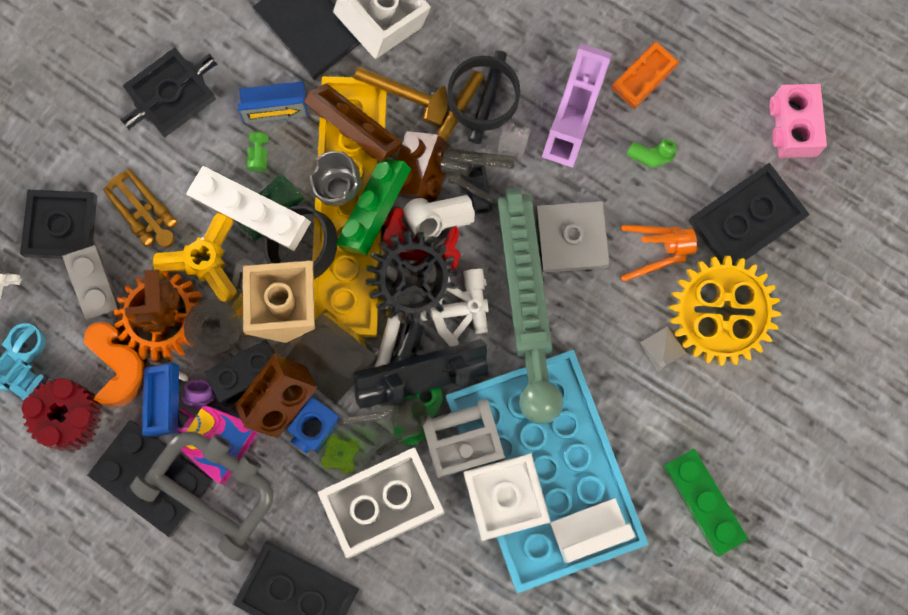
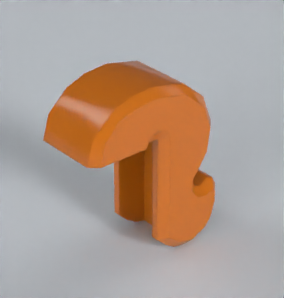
(128, 383)

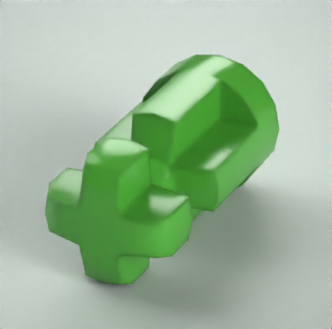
(257, 155)

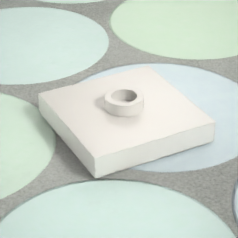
(506, 497)

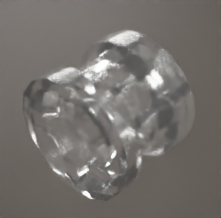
(514, 140)

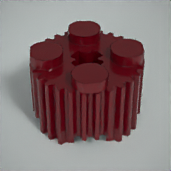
(45, 407)

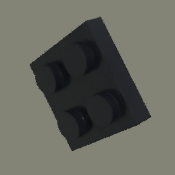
(57, 223)

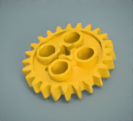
(726, 280)

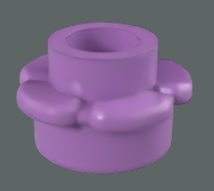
(197, 394)

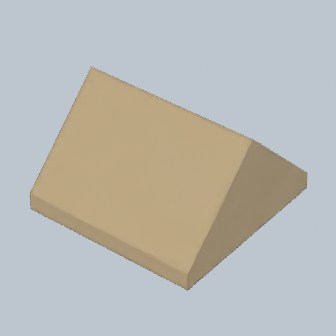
(278, 300)

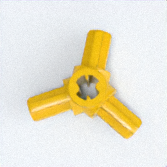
(205, 271)

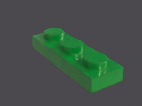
(373, 206)
(705, 503)

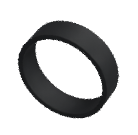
(483, 61)
(329, 244)

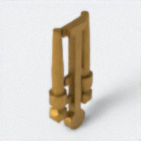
(164, 237)

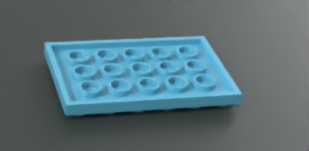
(570, 461)

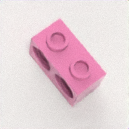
(807, 121)

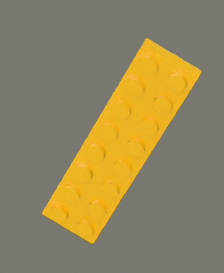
(343, 284)

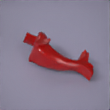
(394, 225)

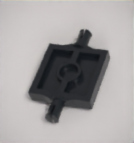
(169, 92)

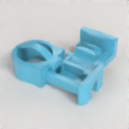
(12, 362)

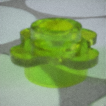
(332, 460)

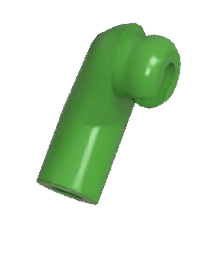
(654, 156)

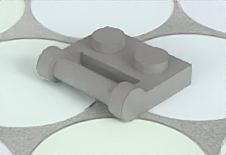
(466, 449)

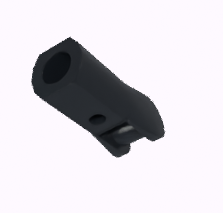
(479, 204)

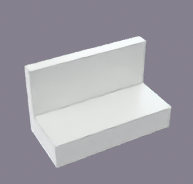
(591, 530)

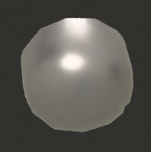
(335, 178)

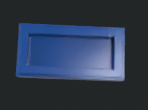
(160, 400)

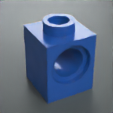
(317, 411)

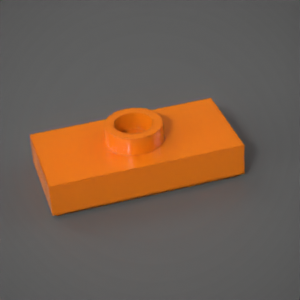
(645, 75)

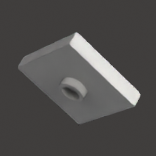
(572, 236)

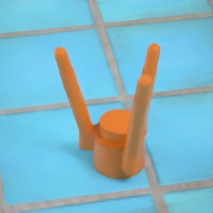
(676, 241)

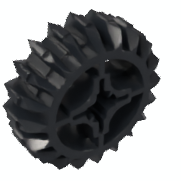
(423, 267)

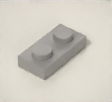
(91, 281)

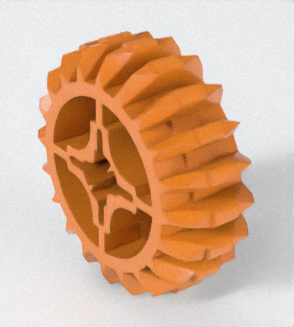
(157, 346)

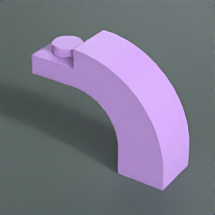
(577, 105)

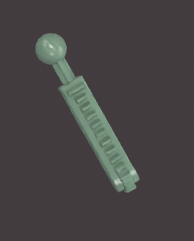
(539, 400)

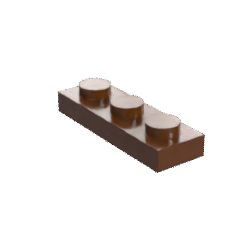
(353, 122)

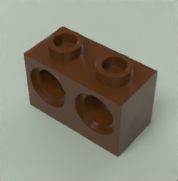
(275, 396)

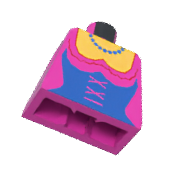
(211, 422)

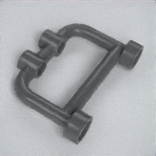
(215, 450)

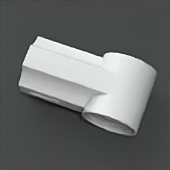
(438, 215)

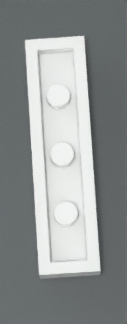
(248, 208)

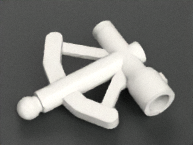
(474, 307)

